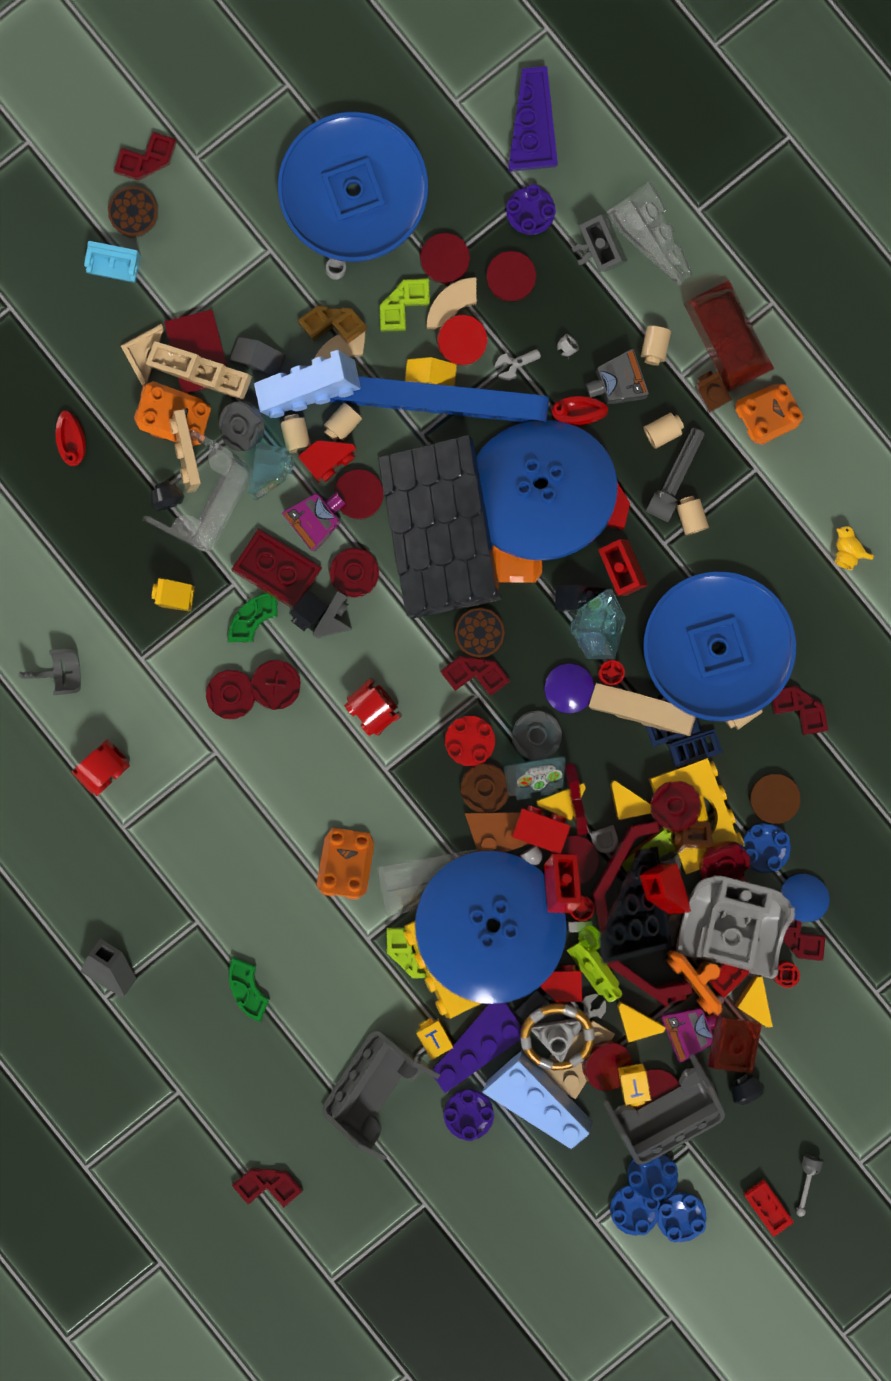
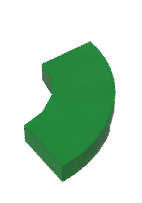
(251, 616)
(245, 990)

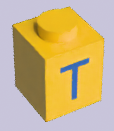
(434, 1037)
(634, 1085)

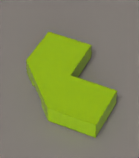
(408, 293)
(402, 953)

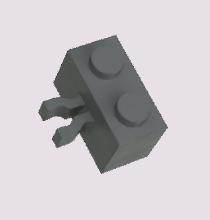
(602, 244)

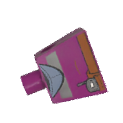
(315, 518)
(689, 1030)

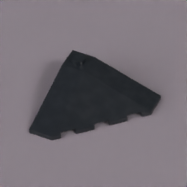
(634, 922)

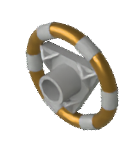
(557, 1036)

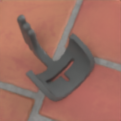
(71, 663)

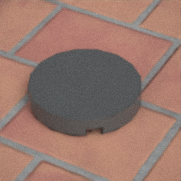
(241, 426)
(536, 735)

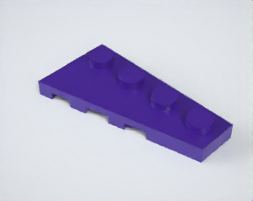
(534, 128)
(484, 1040)

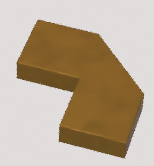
(322, 319)

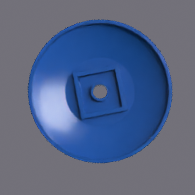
(346, 152)
(564, 513)
(727, 611)
(455, 936)

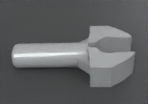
(516, 363)
(599, 1012)

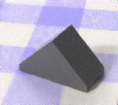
(257, 356)

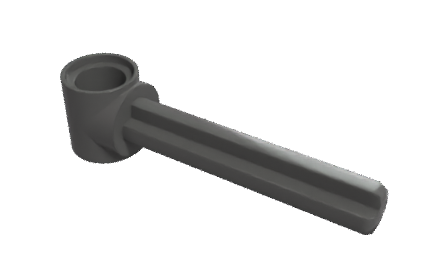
(663, 502)

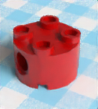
(372, 707)
(470, 740)
(100, 766)

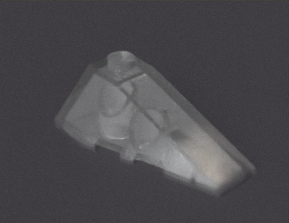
(643, 224)
(405, 881)

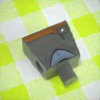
(619, 380)

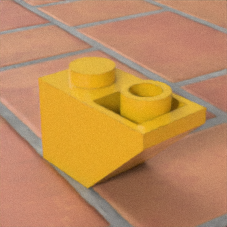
(173, 594)

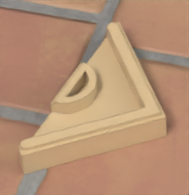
(138, 351)

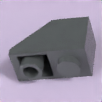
(109, 968)

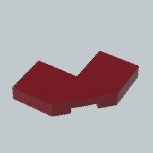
(139, 166)
(466, 668)
(811, 712)
(575, 797)
(803, 944)
(278, 1182)

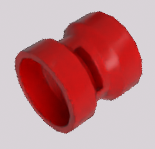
(611, 673)
(584, 910)
(787, 975)

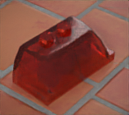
(728, 336)

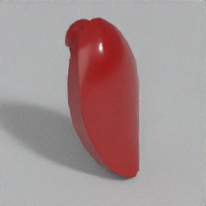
(579, 410)
(70, 438)

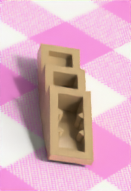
(198, 370)
(641, 709)

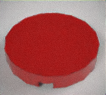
(462, 339)

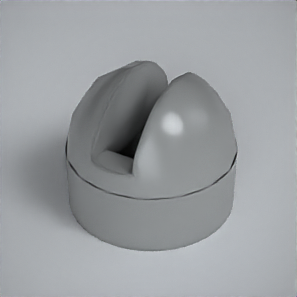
(338, 266)
(568, 345)
(532, 855)

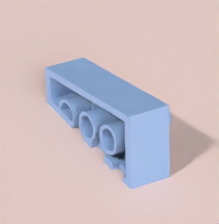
(308, 385)
(538, 1099)

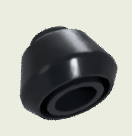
(166, 496)
(746, 1089)

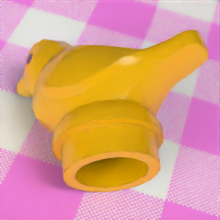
(849, 549)

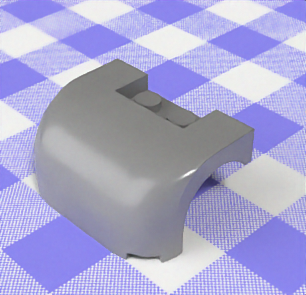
(735, 925)

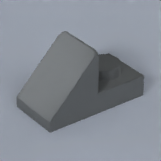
(328, 624)

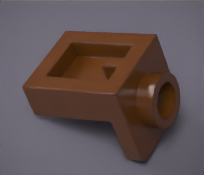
(712, 391)
(696, 837)

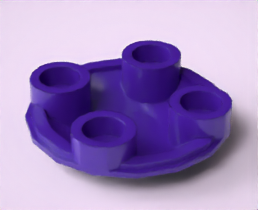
(531, 210)
(569, 688)
(468, 1114)

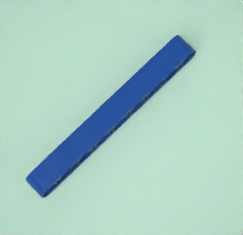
(448, 400)

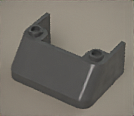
(367, 1086)
(670, 1118)

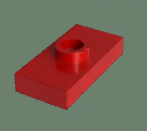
(728, 979)
(768, 1207)

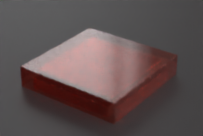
(734, 1045)

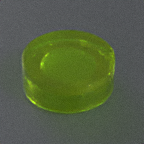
(589, 938)

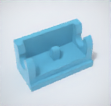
(112, 261)

